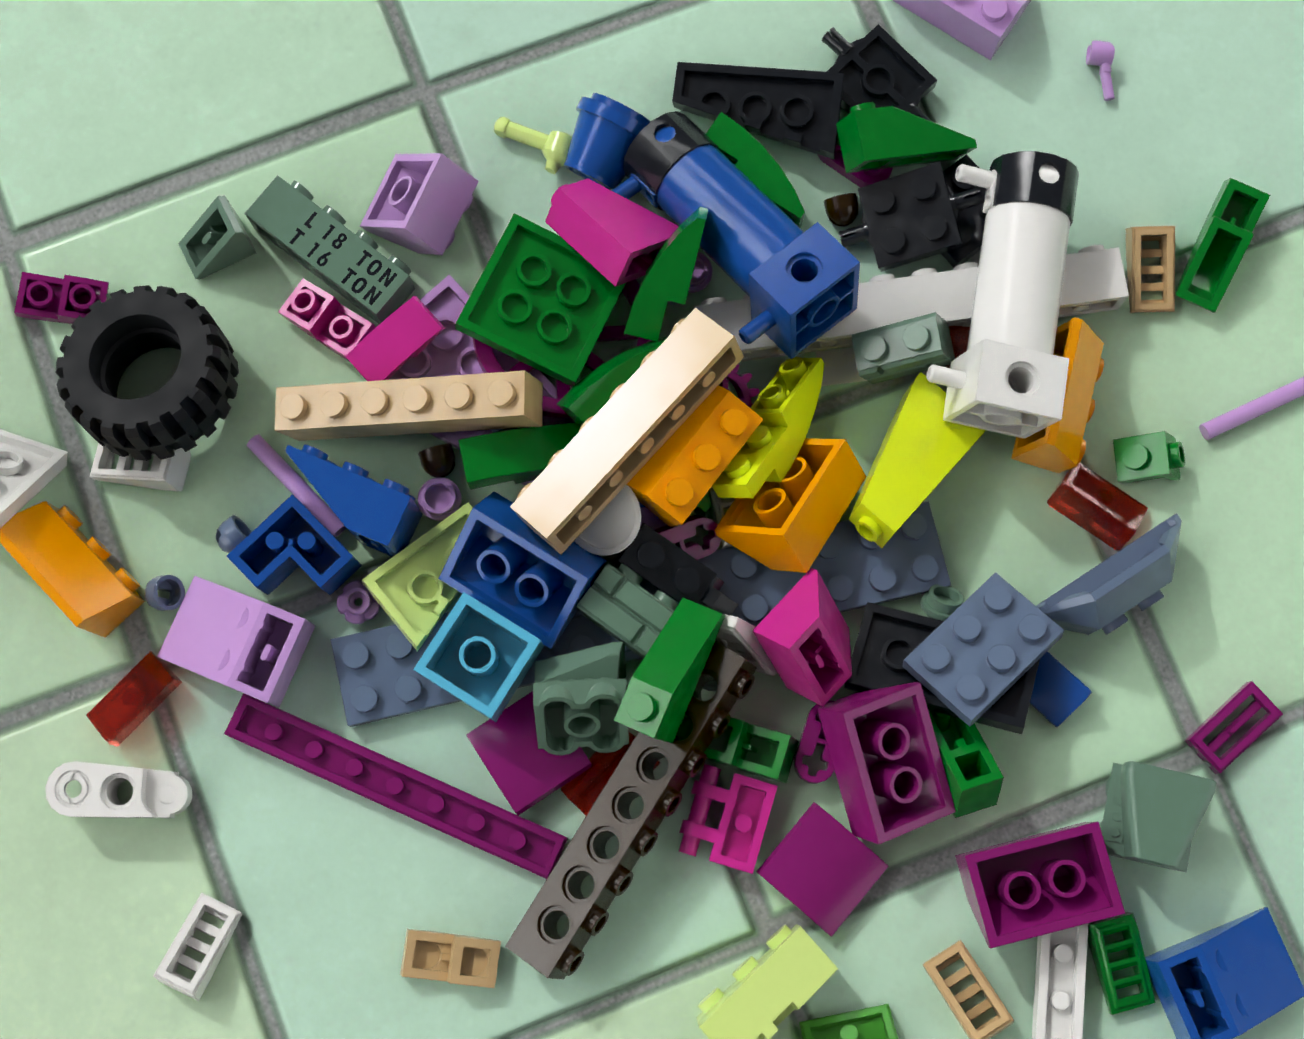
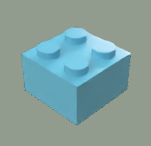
(479, 657)

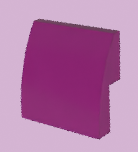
(517, 764)
(822, 869)

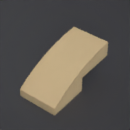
(450, 958)

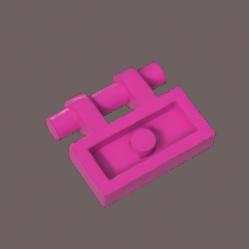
(741, 823)

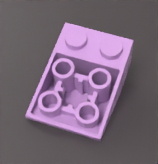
(237, 640)

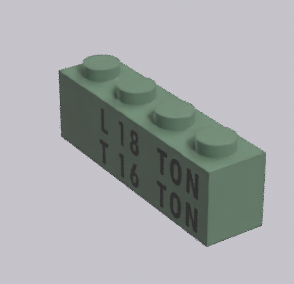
(330, 249)

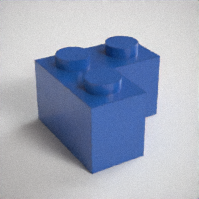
(291, 540)

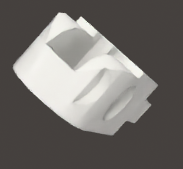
(154, 791)

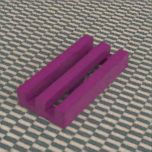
(1206, 752)

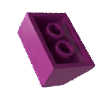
(886, 761)
(1040, 884)

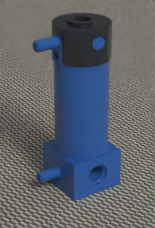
(794, 278)

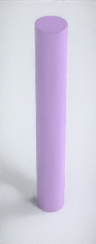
(1252, 409)
(295, 484)

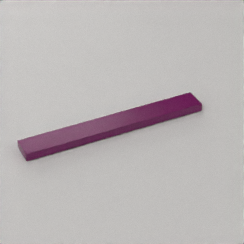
(396, 786)

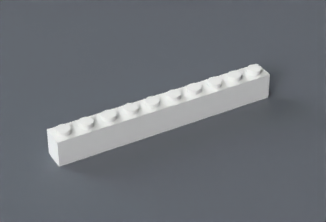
(1091, 284)

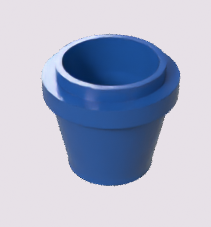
(602, 139)

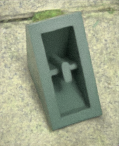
(216, 240)

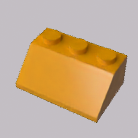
(1062, 443)
(694, 457)
(795, 517)
(71, 567)

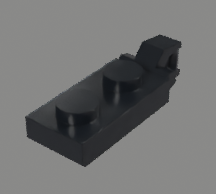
(675, 571)

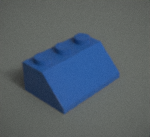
(518, 571)

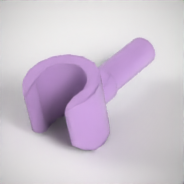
(1102, 54)

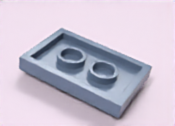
(982, 649)

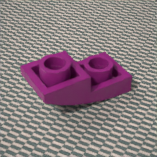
(57, 298)

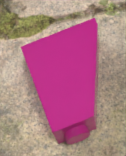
(608, 229)

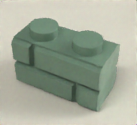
(903, 348)
(626, 609)

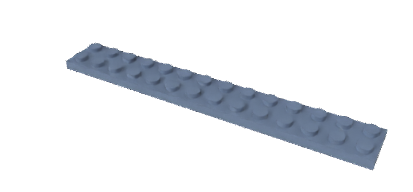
(379, 663)

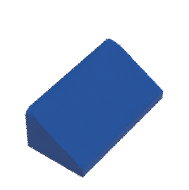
(1056, 690)

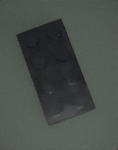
(891, 635)

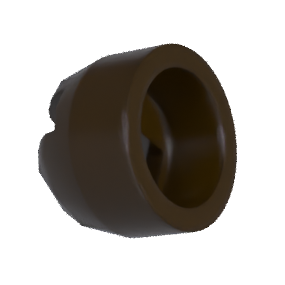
(842, 209)
(438, 460)

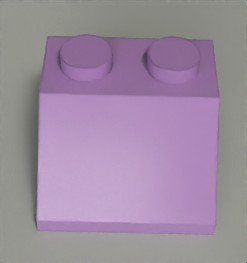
(420, 202)

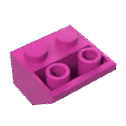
(808, 640)

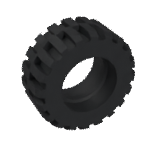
(120, 333)

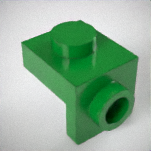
(1148, 457)

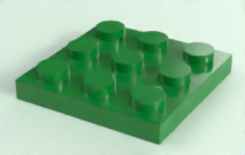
(539, 302)

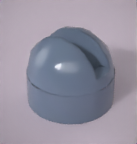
(231, 533)
(165, 583)

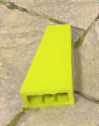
(910, 461)

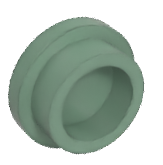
(941, 601)

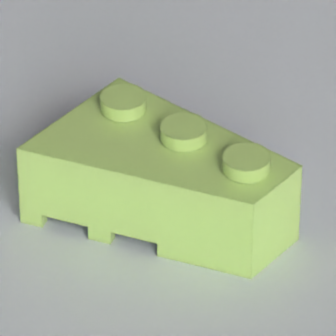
(767, 988)

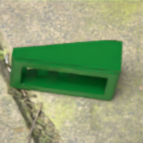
(1132, 942)

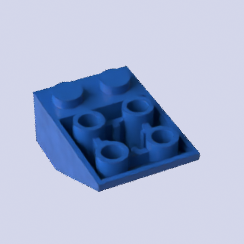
(373, 512)
(1225, 978)

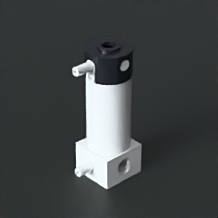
(1009, 370)

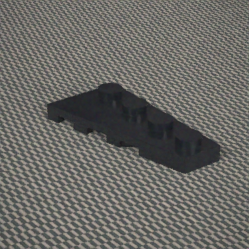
(769, 102)

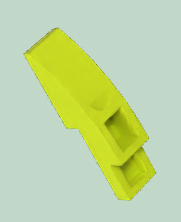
(787, 413)

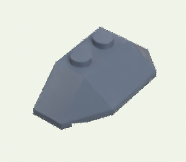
(1118, 583)

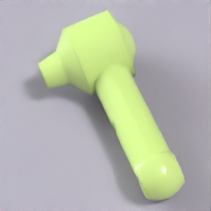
(553, 146)

